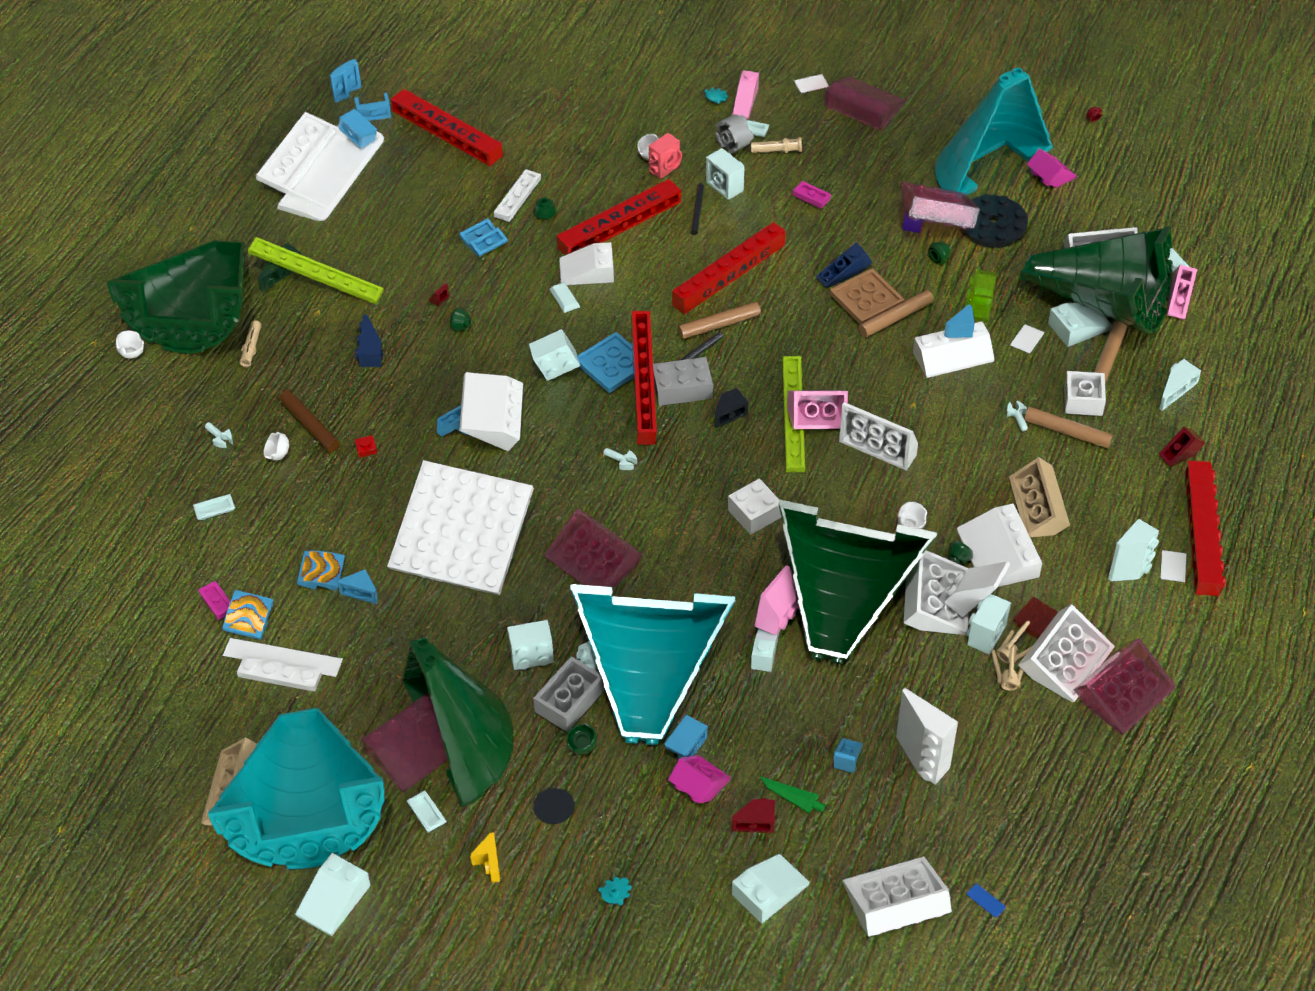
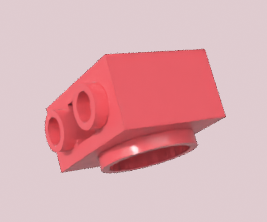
(664, 155)

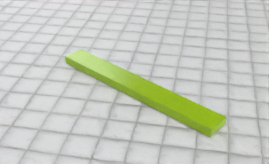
(315, 270)
(793, 437)

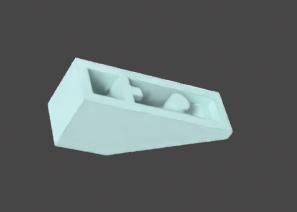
(1181, 379)
(764, 650)

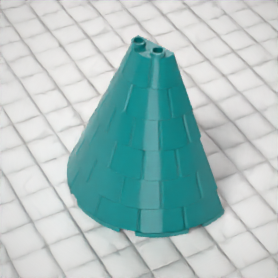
(1003, 117)
(648, 652)
(299, 795)

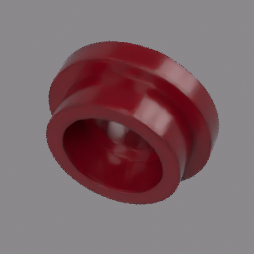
(1094, 114)

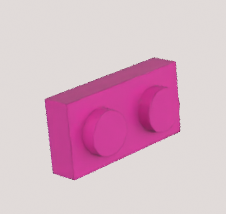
(811, 194)
(215, 599)

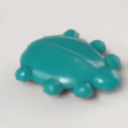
(716, 95)
(615, 891)

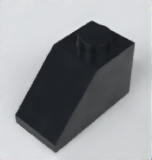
(730, 407)

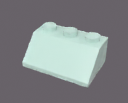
(1134, 552)

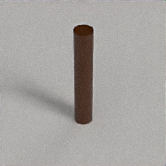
(309, 421)

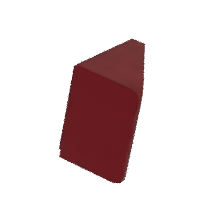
(440, 295)

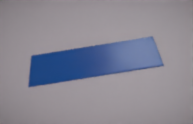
(986, 900)

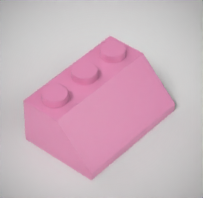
(816, 408)
(778, 603)

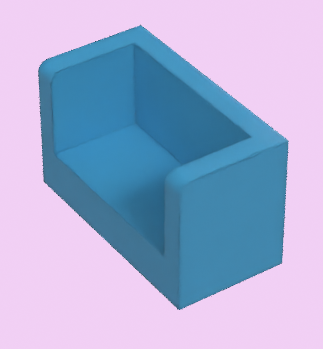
(374, 110)
(357, 128)

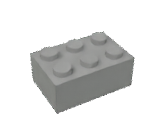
(682, 381)
(569, 694)

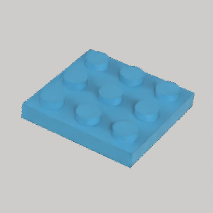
(609, 362)

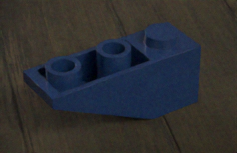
(847, 265)
(370, 346)

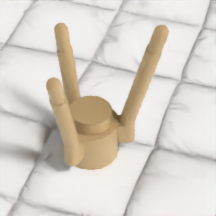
(1004, 651)
(1009, 679)

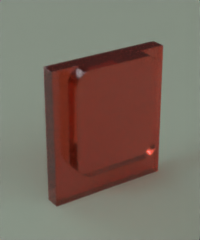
(1038, 614)

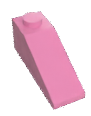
(746, 93)
(1181, 291)

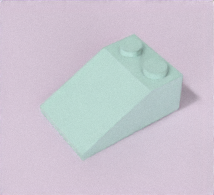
(1077, 323)
(768, 887)
(333, 894)

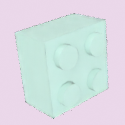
(725, 174)
(554, 354)
(988, 623)
(530, 645)

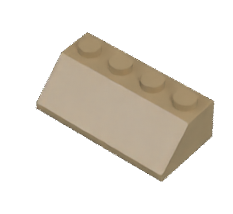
(1039, 499)
(228, 765)

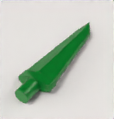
(799, 797)

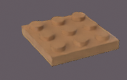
(866, 296)

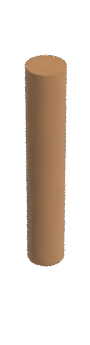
(896, 313)
(719, 320)
(1111, 349)
(1069, 427)

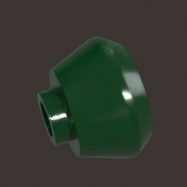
(544, 209)
(939, 252)
(460, 320)
(959, 552)

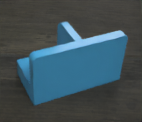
(687, 737)

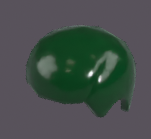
(581, 739)

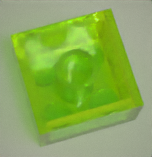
(981, 294)

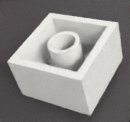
(1084, 393)
(754, 506)

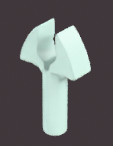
(1022, 409)
(219, 435)
(623, 459)

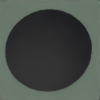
(554, 806)

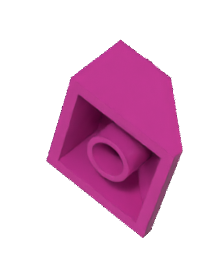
(1050, 169)
(698, 778)

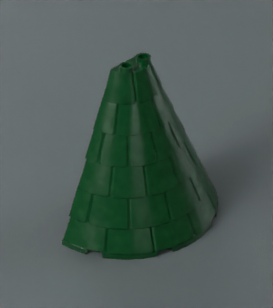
(1116, 277)
(186, 298)
(845, 575)
(469, 717)

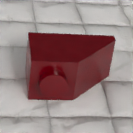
(1182, 447)
(755, 817)

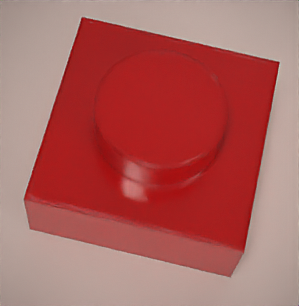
(366, 446)

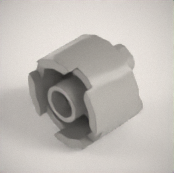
(733, 133)

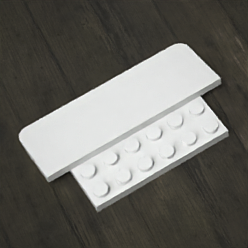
(315, 167)

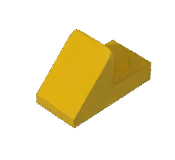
(487, 855)

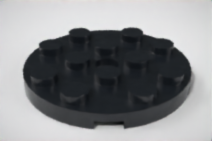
(1010, 223)

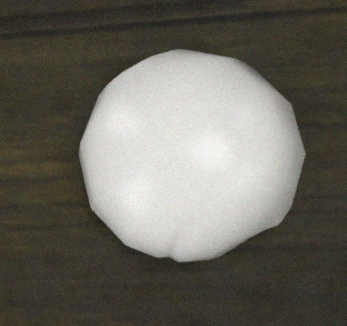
(643, 145)
(129, 344)
(276, 446)
(912, 515)

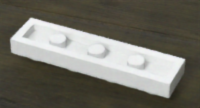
(517, 195)
(279, 673)

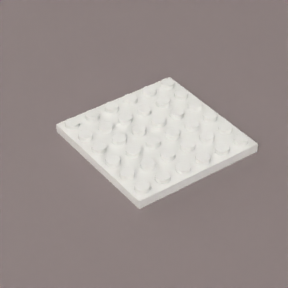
(461, 527)

